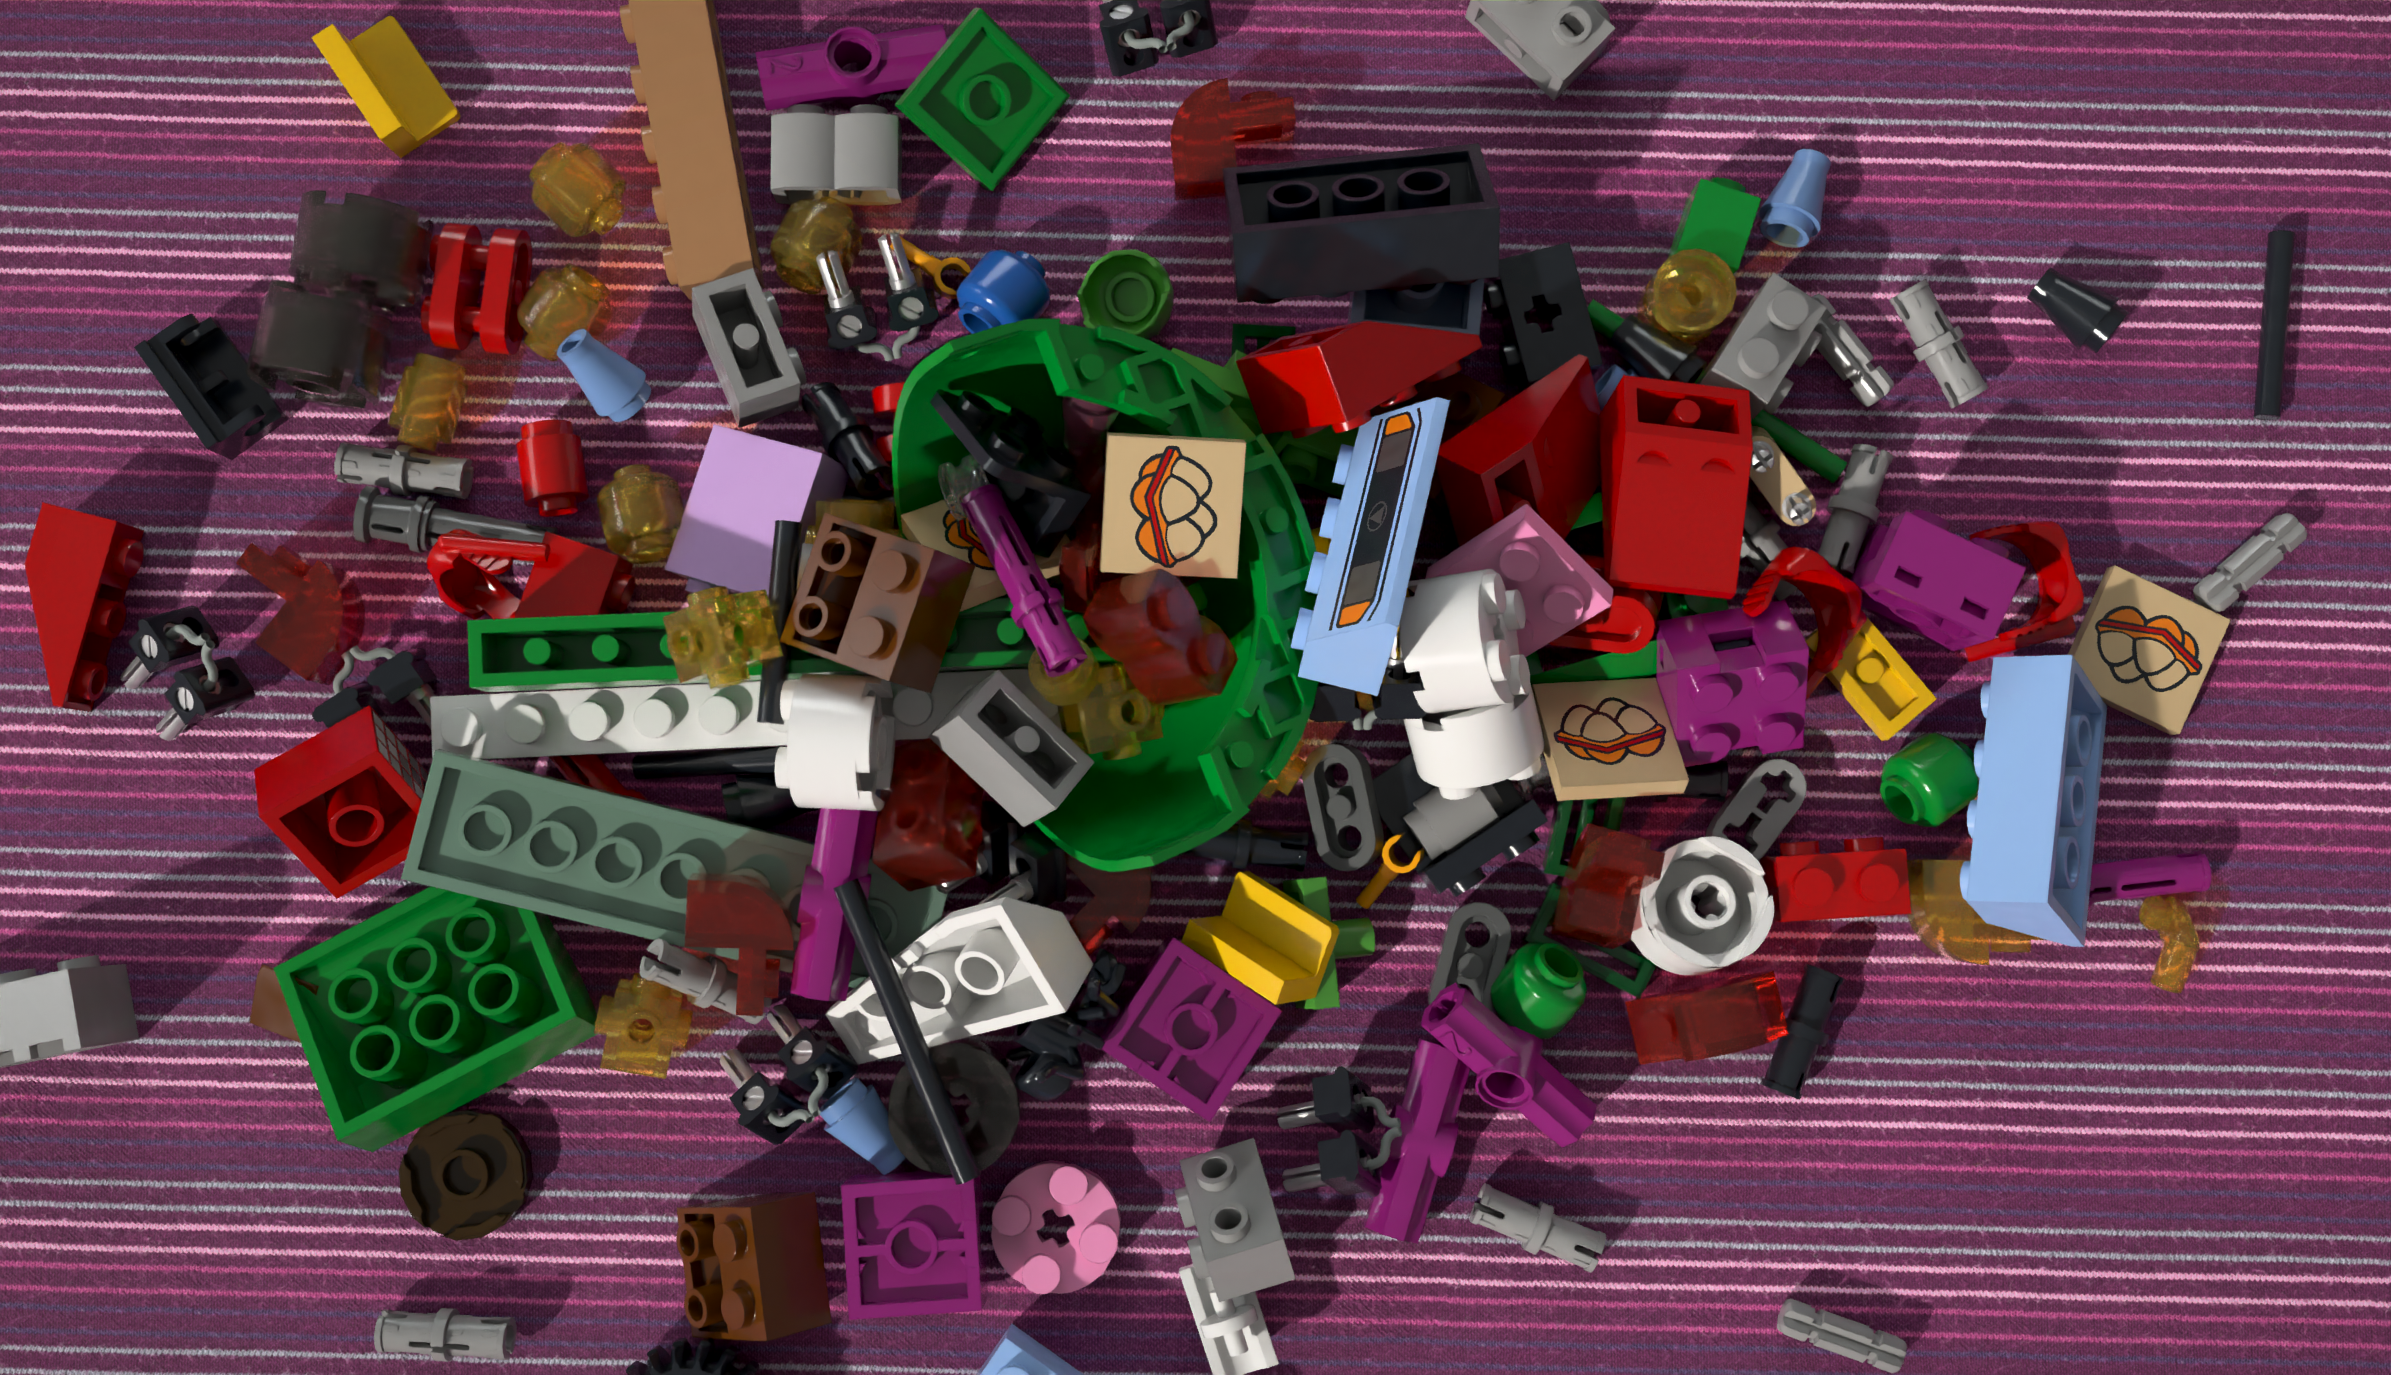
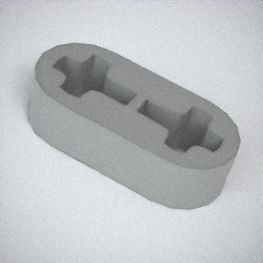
(1773, 817)

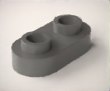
(1338, 808)
(1471, 965)

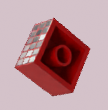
(344, 800)

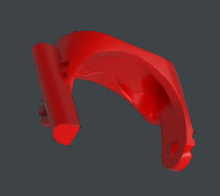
(465, 570)
(2059, 587)
(1831, 596)

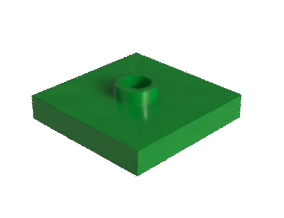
(982, 99)

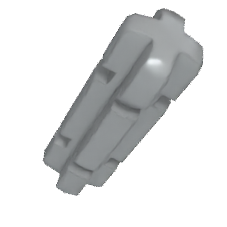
(1850, 357)
(2250, 562)
(1841, 1336)

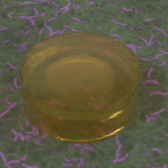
(1067, 688)

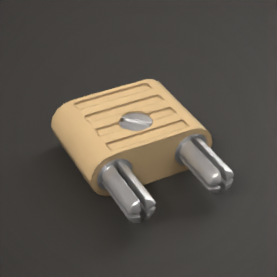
(1780, 480)

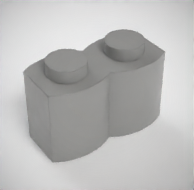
(836, 156)

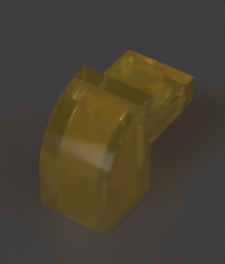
(1948, 922)

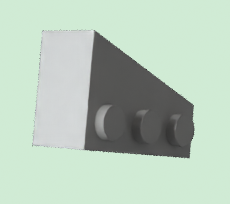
(64, 1010)

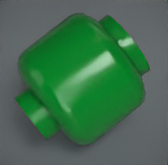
(1929, 780)
(1539, 989)

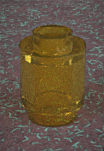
(428, 402)

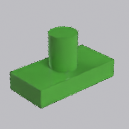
(1354, 939)

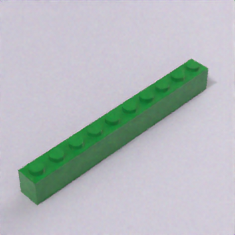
(635, 652)

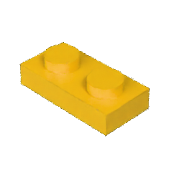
(1877, 682)

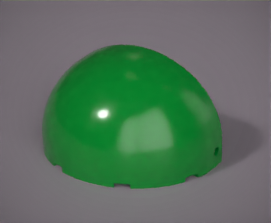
(1213, 747)

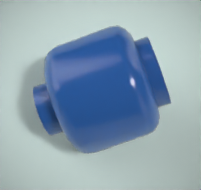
(1002, 291)

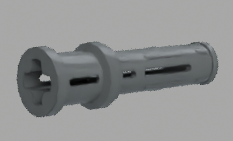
(423, 521)

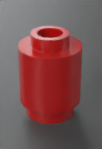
(552, 467)

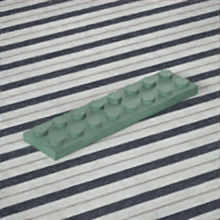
(615, 856)

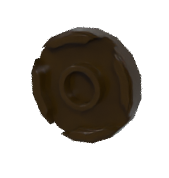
(466, 1174)

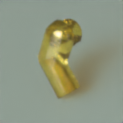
(2178, 938)

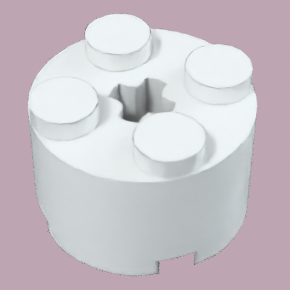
(1464, 641)
(836, 741)
(1477, 745)
(1730, 897)

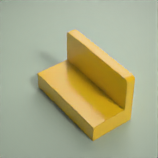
(389, 84)
(1266, 941)

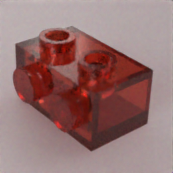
(928, 819)

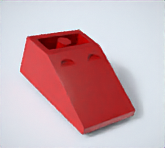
(1344, 372)
(1529, 452)
(1674, 485)

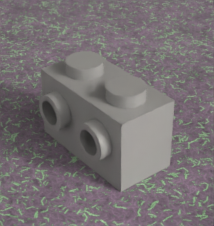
(1545, 37)
(1765, 343)
(746, 347)
(1011, 749)
(1235, 1221)

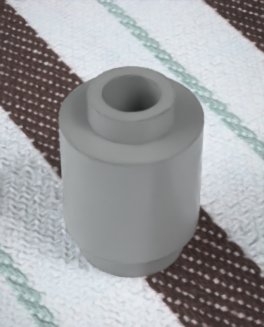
(1449, 824)

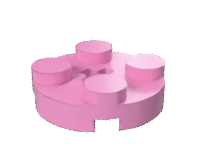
(1019, 1216)

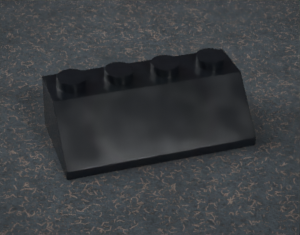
(1361, 223)

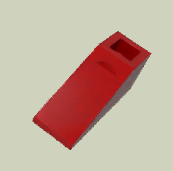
(77, 591)

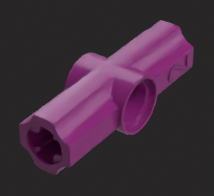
(815, 70)
(825, 940)
(1508, 1065)
(1426, 1144)

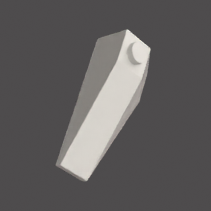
(971, 977)

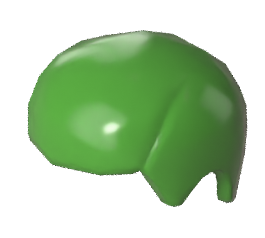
(1127, 293)

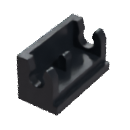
(210, 385)

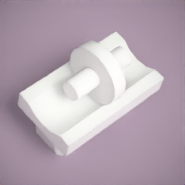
(1230, 1329)

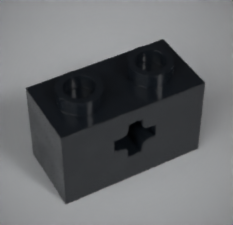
(1551, 285)

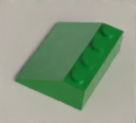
(431, 1010)

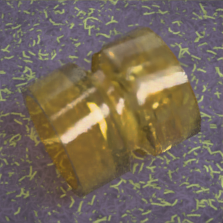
(1678, 306)

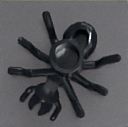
(1052, 1041)

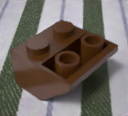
(877, 603)
(753, 1266)

